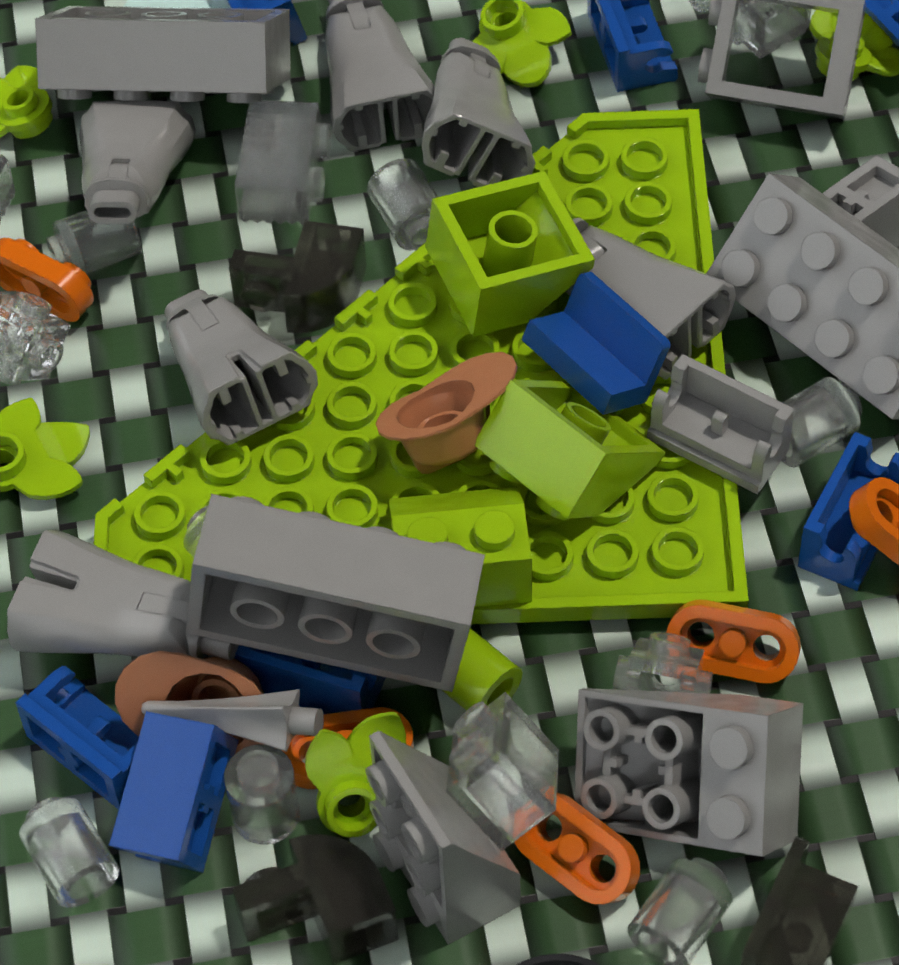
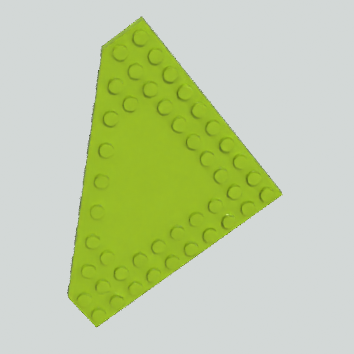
(640, 559)

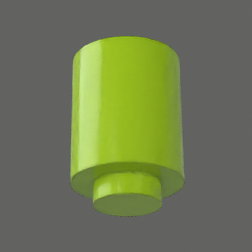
(483, 674)

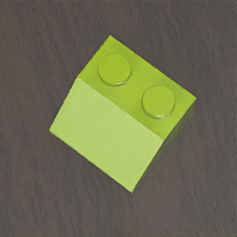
(505, 250)
(564, 448)
(480, 522)

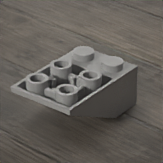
(691, 767)
(450, 863)

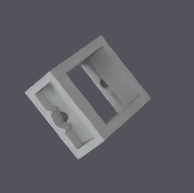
(840, 71)

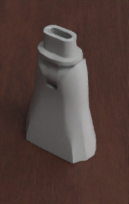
(372, 71)
(474, 119)
(129, 155)
(672, 297)
(234, 368)
(101, 605)

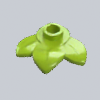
(521, 38)
(874, 49)
(23, 106)
(39, 452)
(338, 770)

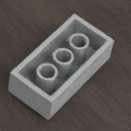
(163, 51)
(819, 284)
(332, 592)

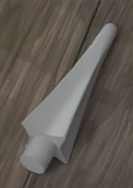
(262, 718)

